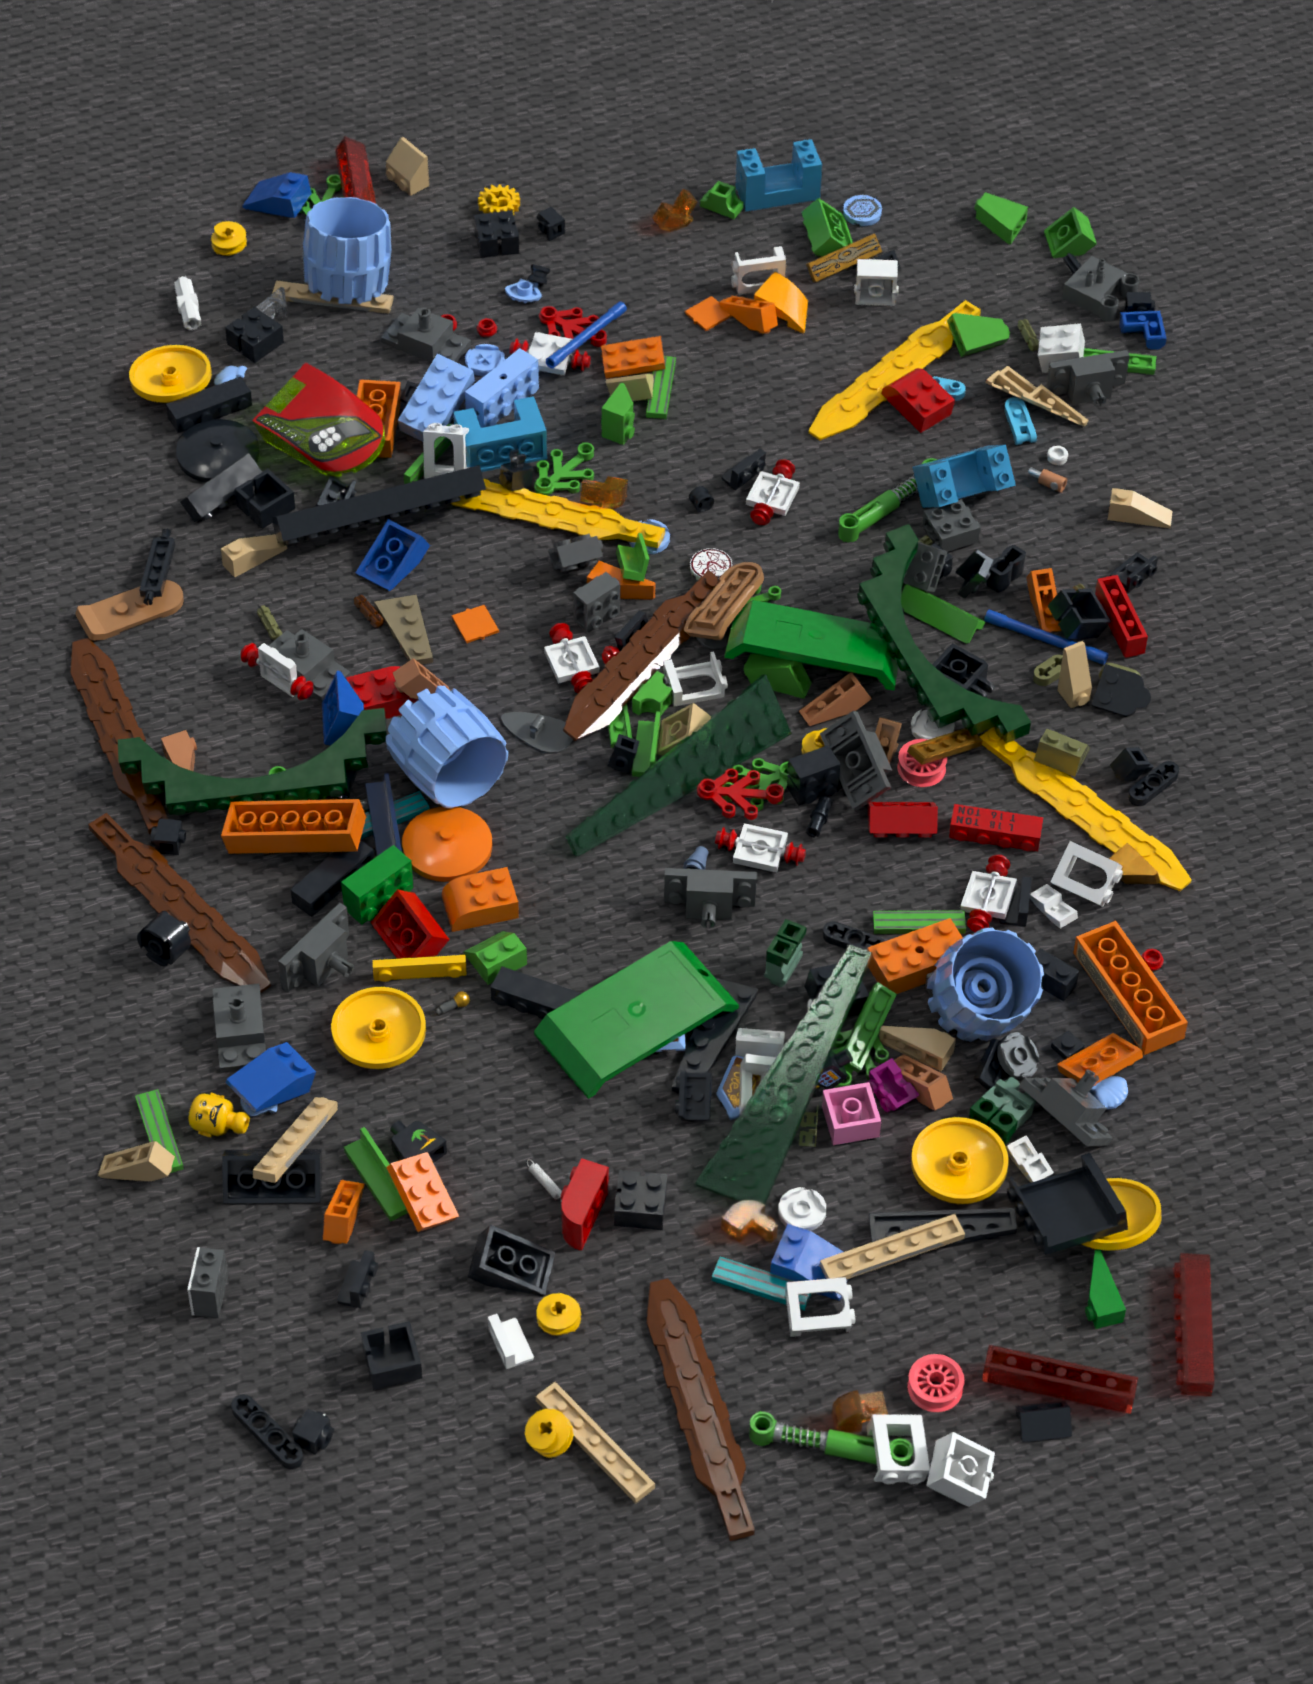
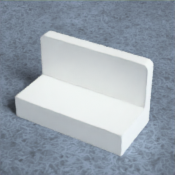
(509, 1341)

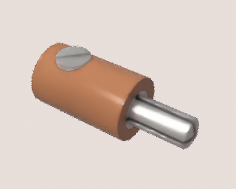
(1049, 479)

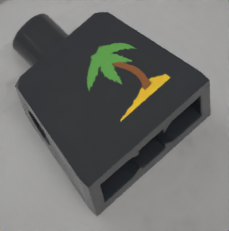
(416, 1140)

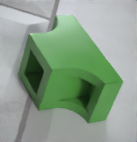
(722, 200)
(652, 696)

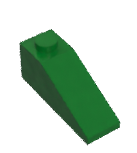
(1104, 1300)

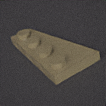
(406, 626)

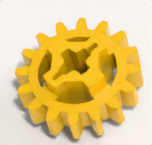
(498, 199)

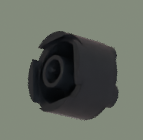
(164, 939)

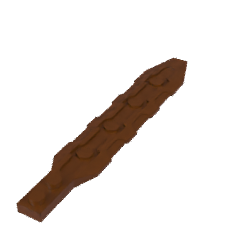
(634, 665)
(113, 720)
(166, 891)
(698, 1403)

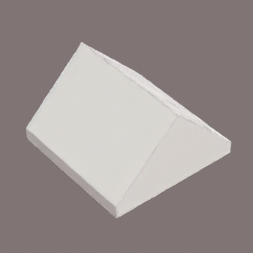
(759, 1042)

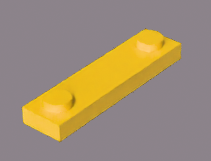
(419, 967)

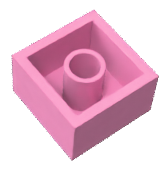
(851, 1113)

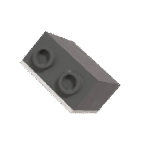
(207, 1282)

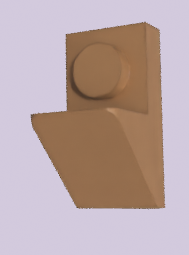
(888, 733)

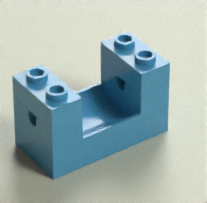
(781, 183)
(492, 444)
(963, 475)

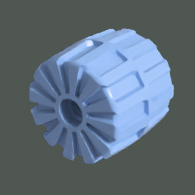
(347, 250)
(447, 747)
(1005, 971)

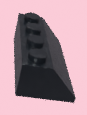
(297, 1185)

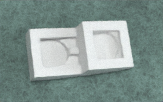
(1051, 905)
(1028, 1160)

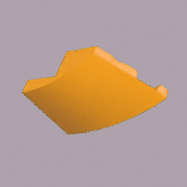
(788, 300)

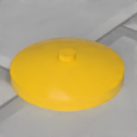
(170, 373)
(378, 1027)
(959, 1160)
(1142, 1215)

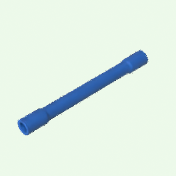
(561, 354)
(1004, 622)

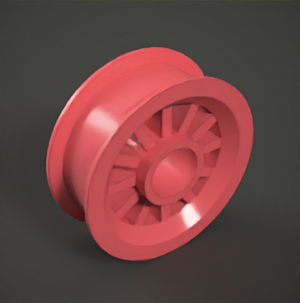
(917, 774)
(938, 1369)

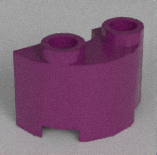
(890, 1086)

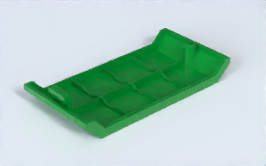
(812, 640)
(632, 1015)

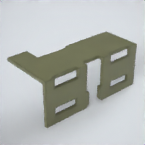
(812, 1132)

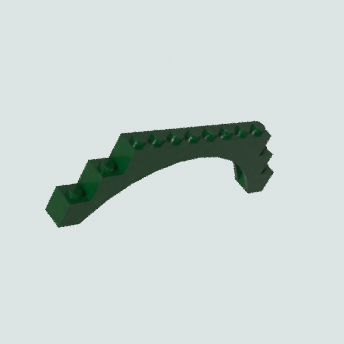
(943, 698)
(318, 777)

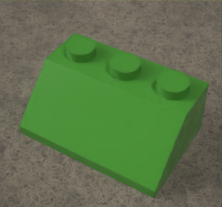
(825, 228)

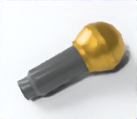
(461, 999)

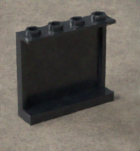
(1069, 1207)

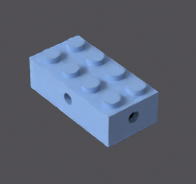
(495, 392)
(436, 396)

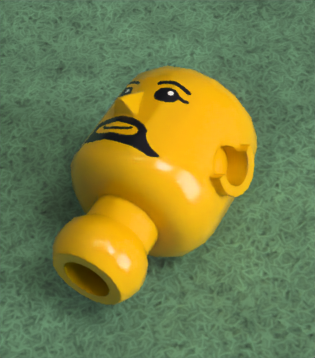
(215, 1115)

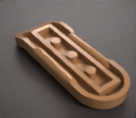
(725, 601)
(127, 611)

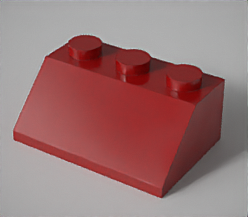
(902, 818)
(409, 927)

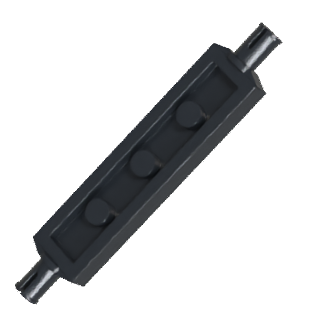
(157, 567)

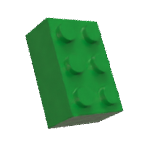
(375, 883)

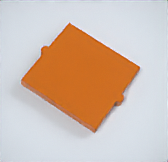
(707, 313)
(475, 623)

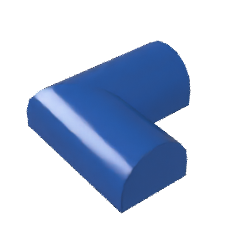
(1147, 322)

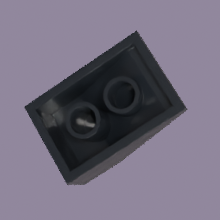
(510, 1262)

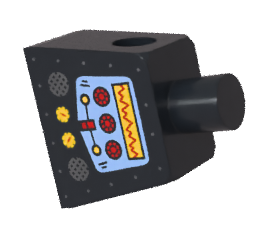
(834, 1071)

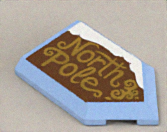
(729, 1089)

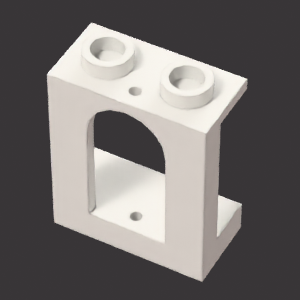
(740, 268)
(456, 434)
(712, 669)
(1098, 896)
(751, 1065)
(839, 1321)
(899, 1425)

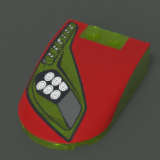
(322, 424)

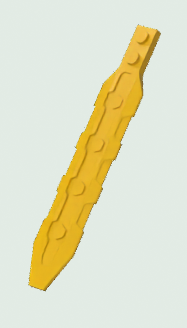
(861, 397)
(561, 514)
(1086, 809)

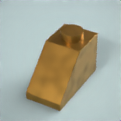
(1135, 867)

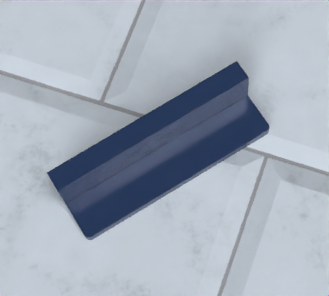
(382, 815)

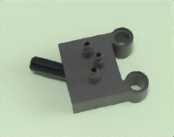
(1096, 284)

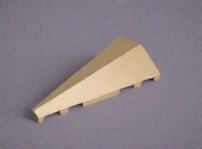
(1016, 385)

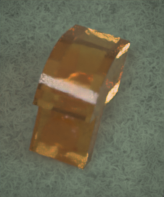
(676, 216)
(607, 495)
(748, 1217)
(853, 1409)

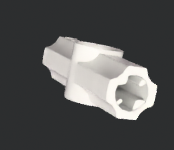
(187, 303)

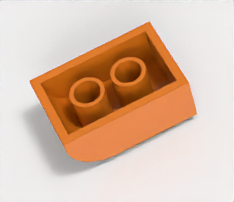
(480, 899)

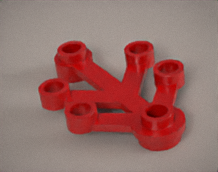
(551, 316)
(713, 790)

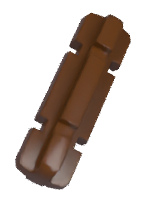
(368, 611)

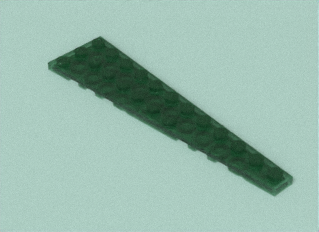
(726, 740)
(765, 1130)

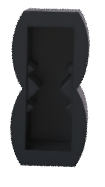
(1006, 568)

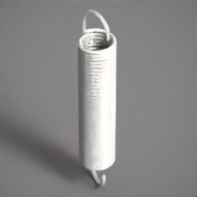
(545, 1180)

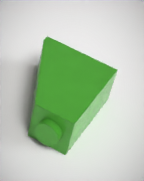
(1001, 216)
(977, 332)
(783, 674)

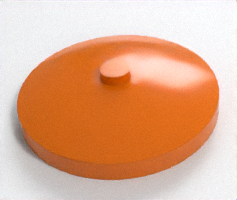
(447, 843)

